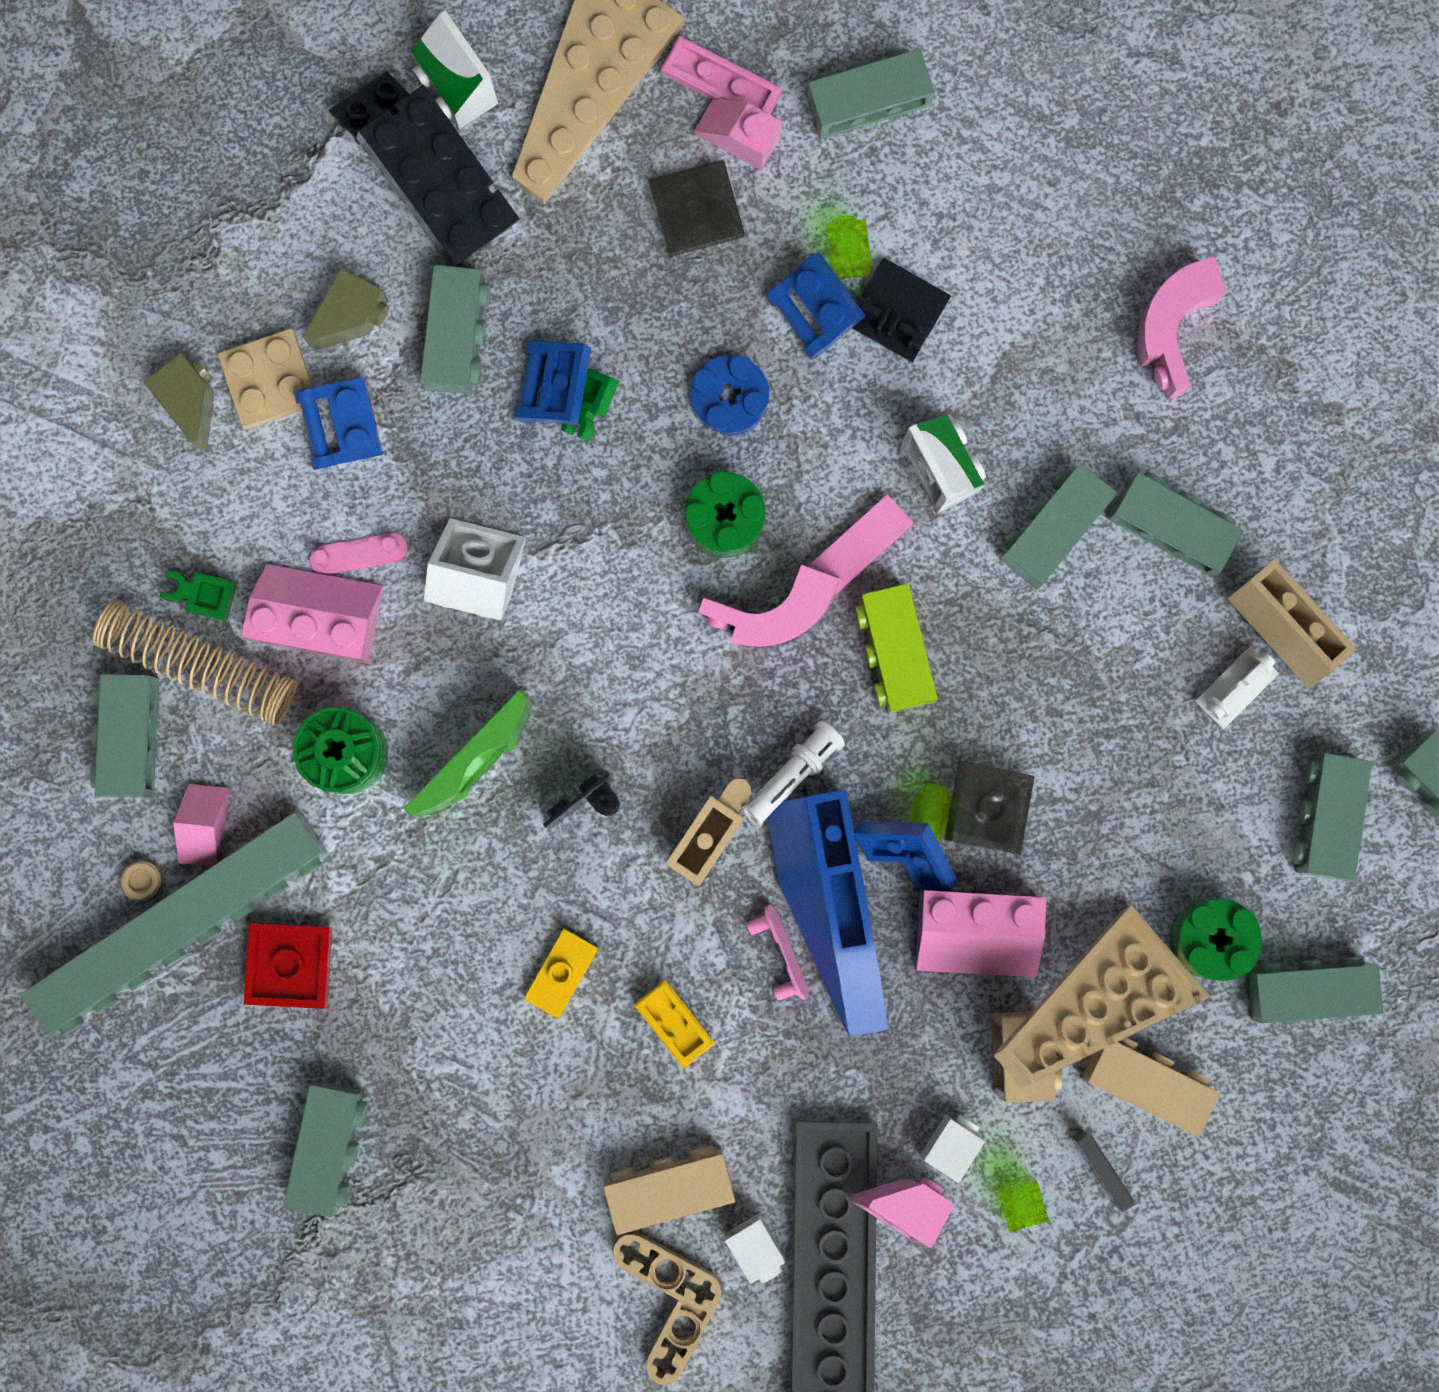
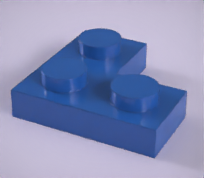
(913, 846)

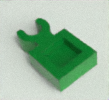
(596, 400)
(204, 596)

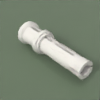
(804, 761)

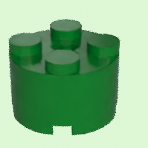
(725, 492)
(1239, 939)

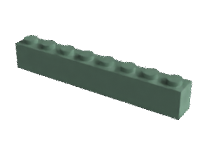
(174, 924)

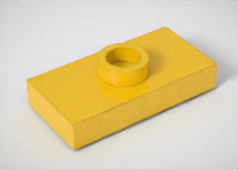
(561, 973)
(674, 1023)

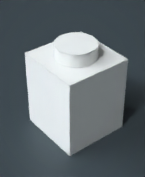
(953, 1146)
(755, 1250)

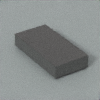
(1103, 1170)

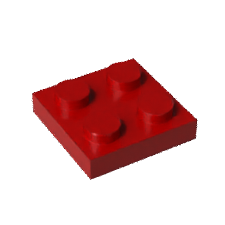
(288, 965)

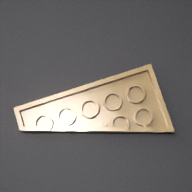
(593, 72)
(1109, 994)

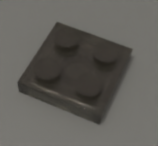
(696, 208)
(989, 807)

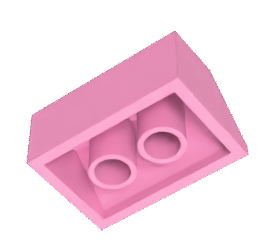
(313, 613)
(980, 933)

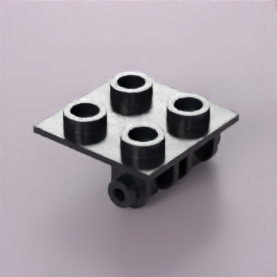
(368, 104)
(899, 309)
(593, 790)

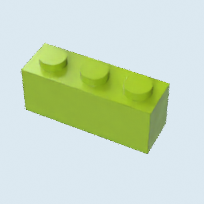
(896, 649)

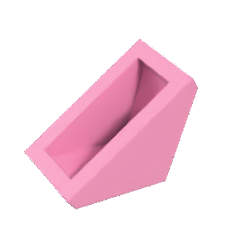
(201, 825)

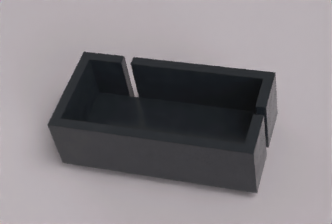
(437, 176)

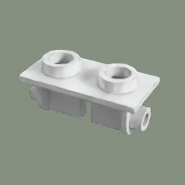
(1237, 686)

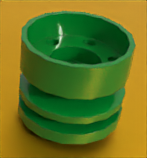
(362, 759)

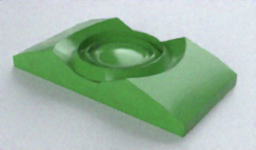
(473, 759)

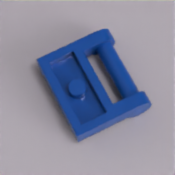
(824, 298)
(561, 383)
(352, 421)

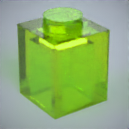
(848, 247)
(1020, 1203)

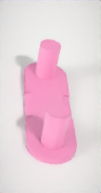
(358, 554)
(797, 984)

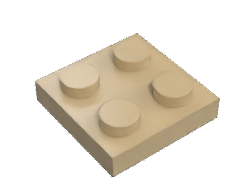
(265, 376)

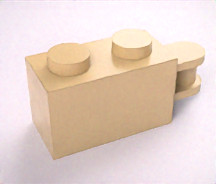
(710, 833)

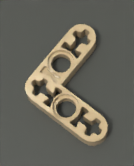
(685, 1305)

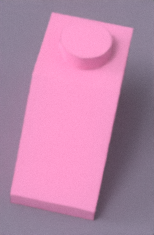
(740, 130)
(908, 1208)

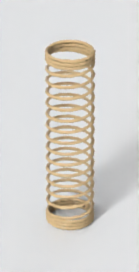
(277, 701)

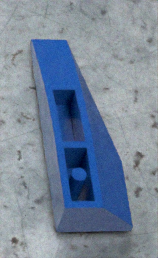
(828, 899)

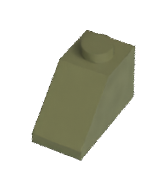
(346, 312)
(185, 396)

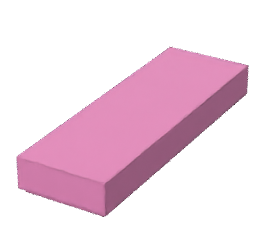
(718, 77)
(863, 542)

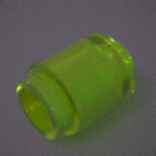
(931, 807)

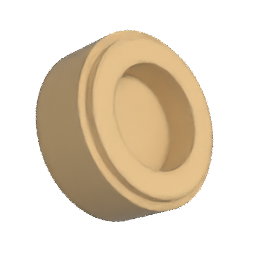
(142, 880)

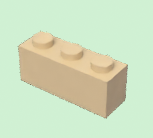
(1292, 624)
(1153, 1085)
(668, 1189)

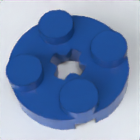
(719, 414)

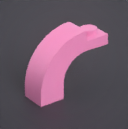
(1185, 291)
(796, 615)

